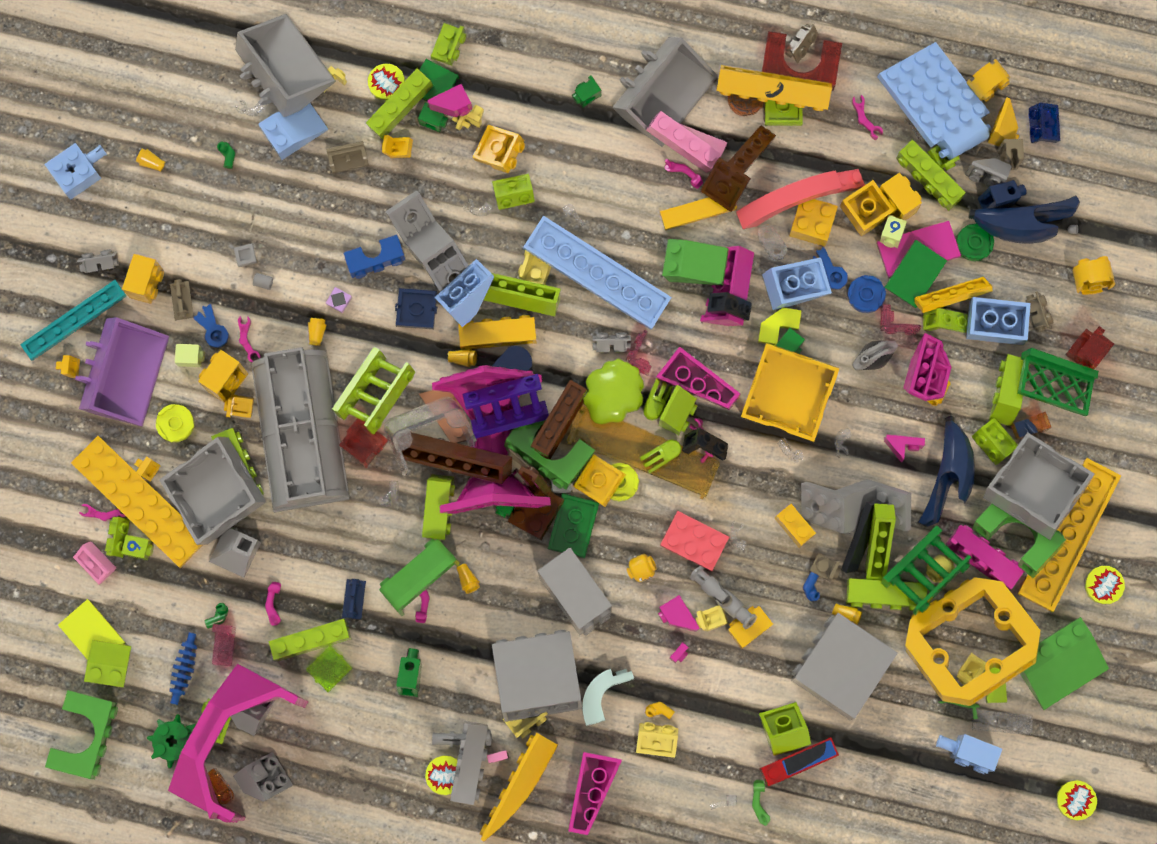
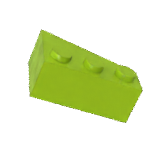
(1005, 399)
(439, 492)

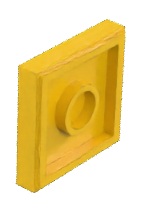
(599, 480)

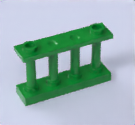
(920, 551)

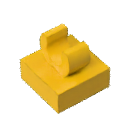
(68, 366)
(147, 468)

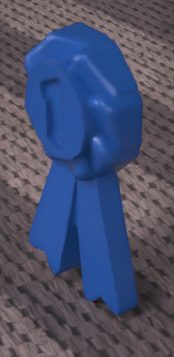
(836, 276)
(215, 334)

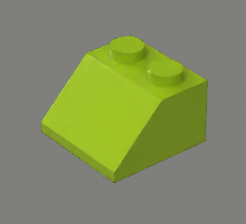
(677, 411)
(107, 663)
(785, 728)

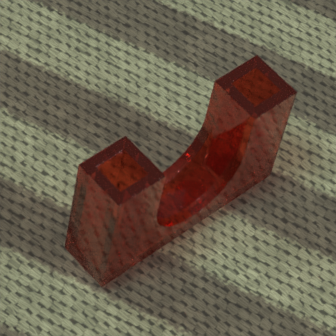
(824, 72)

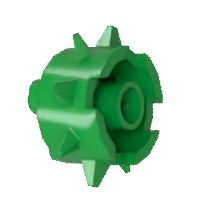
(163, 735)

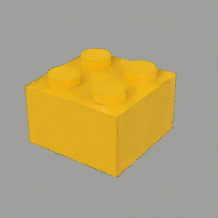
(901, 196)
(867, 208)
(813, 221)
(143, 279)

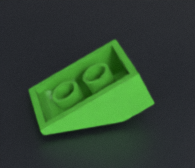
(695, 262)

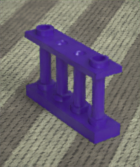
(508, 419)

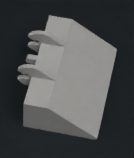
(282, 65)
(668, 83)

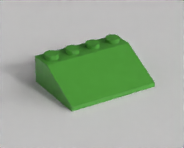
(1064, 663)

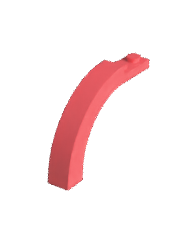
(798, 193)

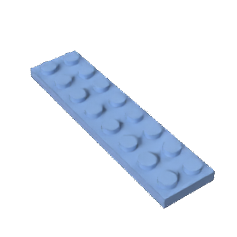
(597, 272)

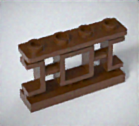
(559, 420)

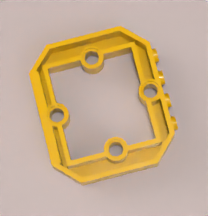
(1005, 605)

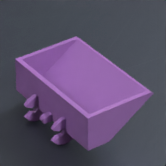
(123, 371)

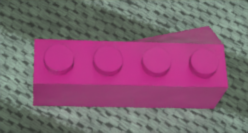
(735, 282)
(984, 557)
(592, 786)

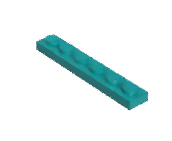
(73, 320)

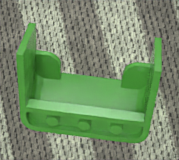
(418, 575)

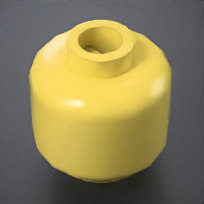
(945, 562)

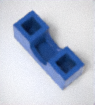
(390, 254)

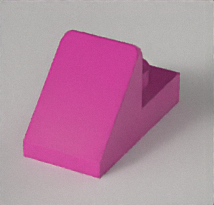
(898, 443)

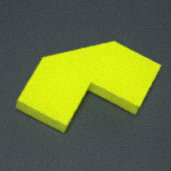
(783, 318)

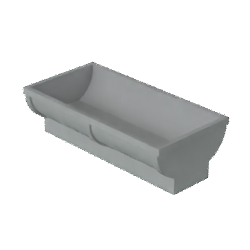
(299, 429)

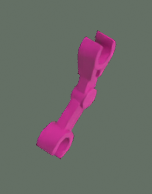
(863, 120)
(244, 328)
(104, 516)

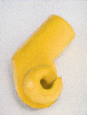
(659, 708)

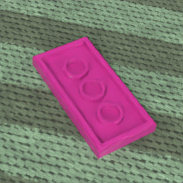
(935, 237)

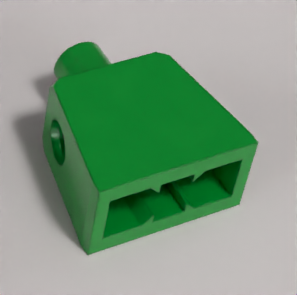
(409, 681)

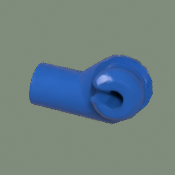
(809, 587)

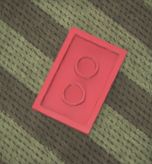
(694, 541)

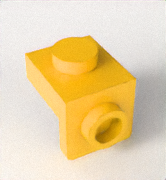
(397, 147)
(239, 406)

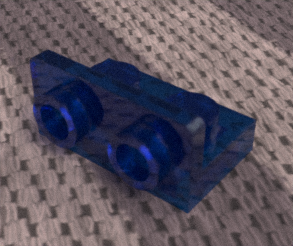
(1044, 123)

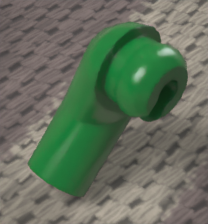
(228, 152)
(219, 617)

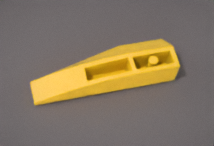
(522, 782)

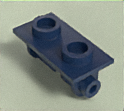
(354, 599)

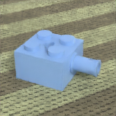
(82, 164)
(971, 752)

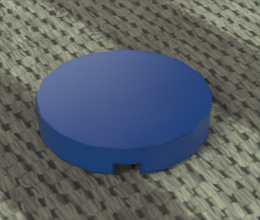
(866, 294)

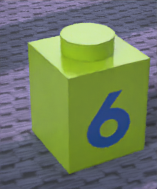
(137, 547)

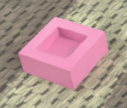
(497, 757)

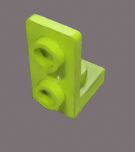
(945, 319)

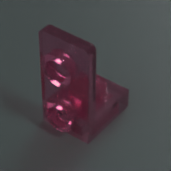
(887, 317)
(641, 364)
(223, 644)

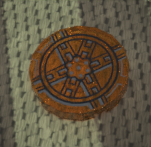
(744, 106)

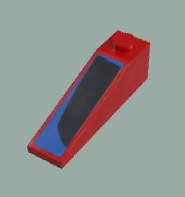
(798, 762)

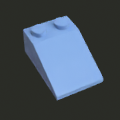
(293, 131)
(796, 283)
(466, 293)

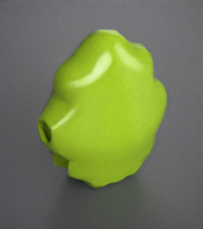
(613, 392)

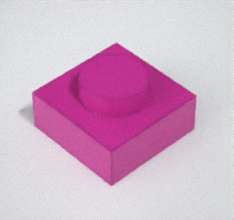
(680, 653)

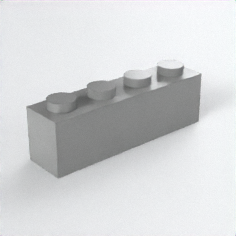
(469, 763)

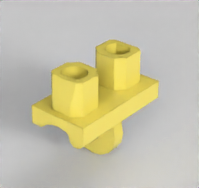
(473, 117)

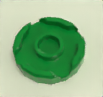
(974, 243)

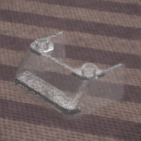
(399, 427)

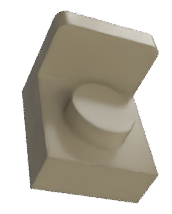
(825, 568)

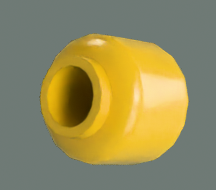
(641, 568)

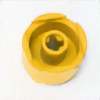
(989, 80)
(1093, 275)

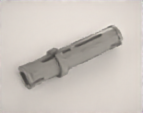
(448, 739)

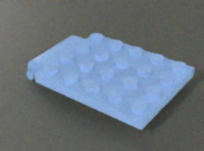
(937, 101)

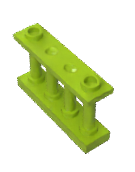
(361, 380)

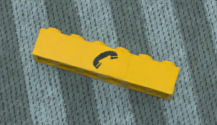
(774, 87)

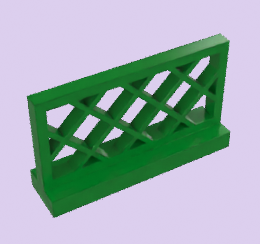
(1057, 366)

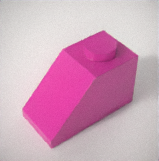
(451, 102)
(677, 615)

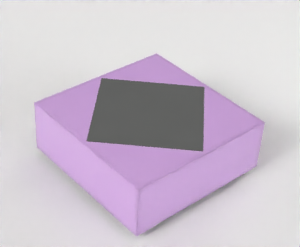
(338, 300)

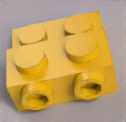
(499, 148)

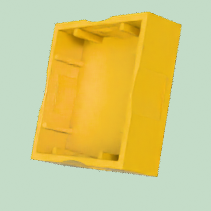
(790, 392)

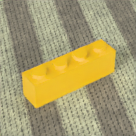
(498, 333)

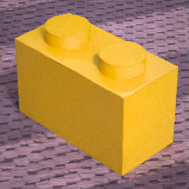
(795, 525)
(745, 636)

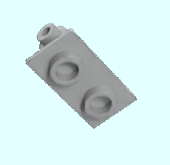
(105, 258)
(604, 341)

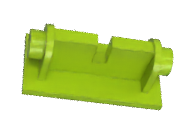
(119, 528)

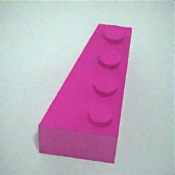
(697, 380)

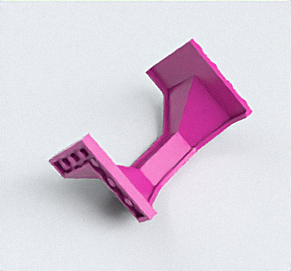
(480, 492)
(237, 693)

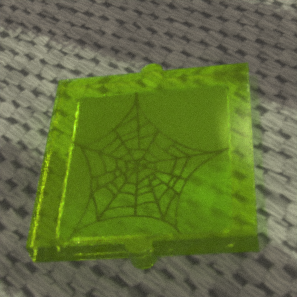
(329, 669)

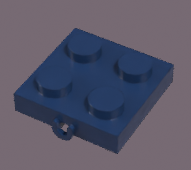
(416, 308)

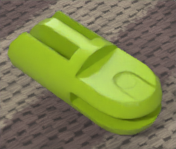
(655, 404)
(666, 452)

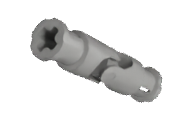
(713, 588)

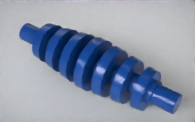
(183, 668)

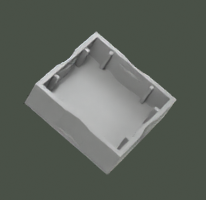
(1038, 486)
(212, 490)

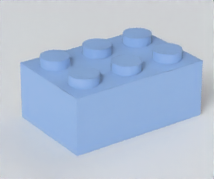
(998, 321)

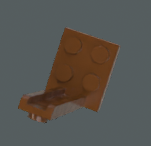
(728, 178)
(536, 520)

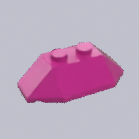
(928, 370)

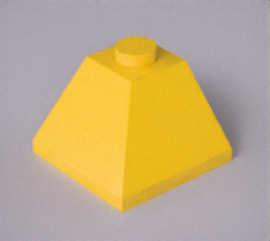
(1005, 124)

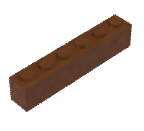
(458, 458)

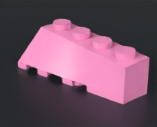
(691, 144)

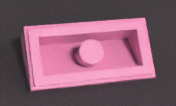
(94, 562)

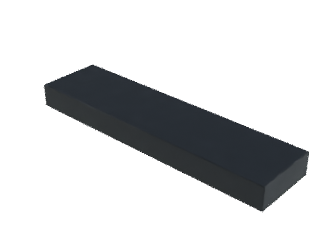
(860, 539)

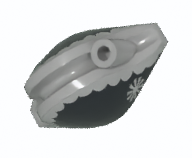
(875, 355)

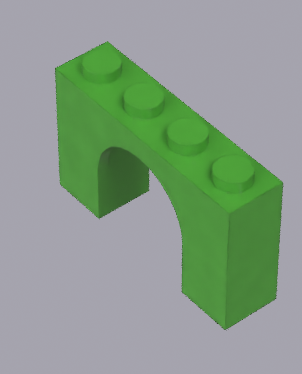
(560, 471)
(1038, 554)
(87, 762)

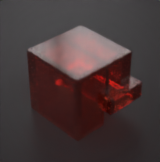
(1090, 348)
(362, 444)

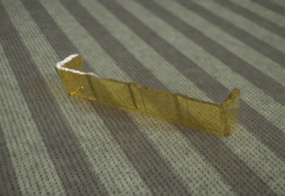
(628, 443)

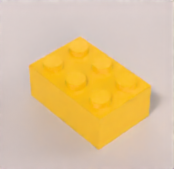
(222, 376)

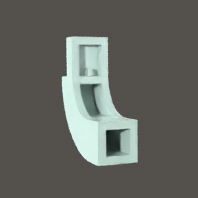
(592, 699)

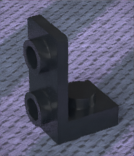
(729, 304)
(702, 439)

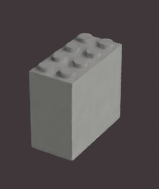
(575, 592)
(843, 666)
(536, 675)

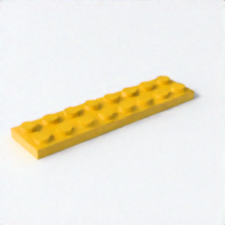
(136, 500)
(1077, 529)

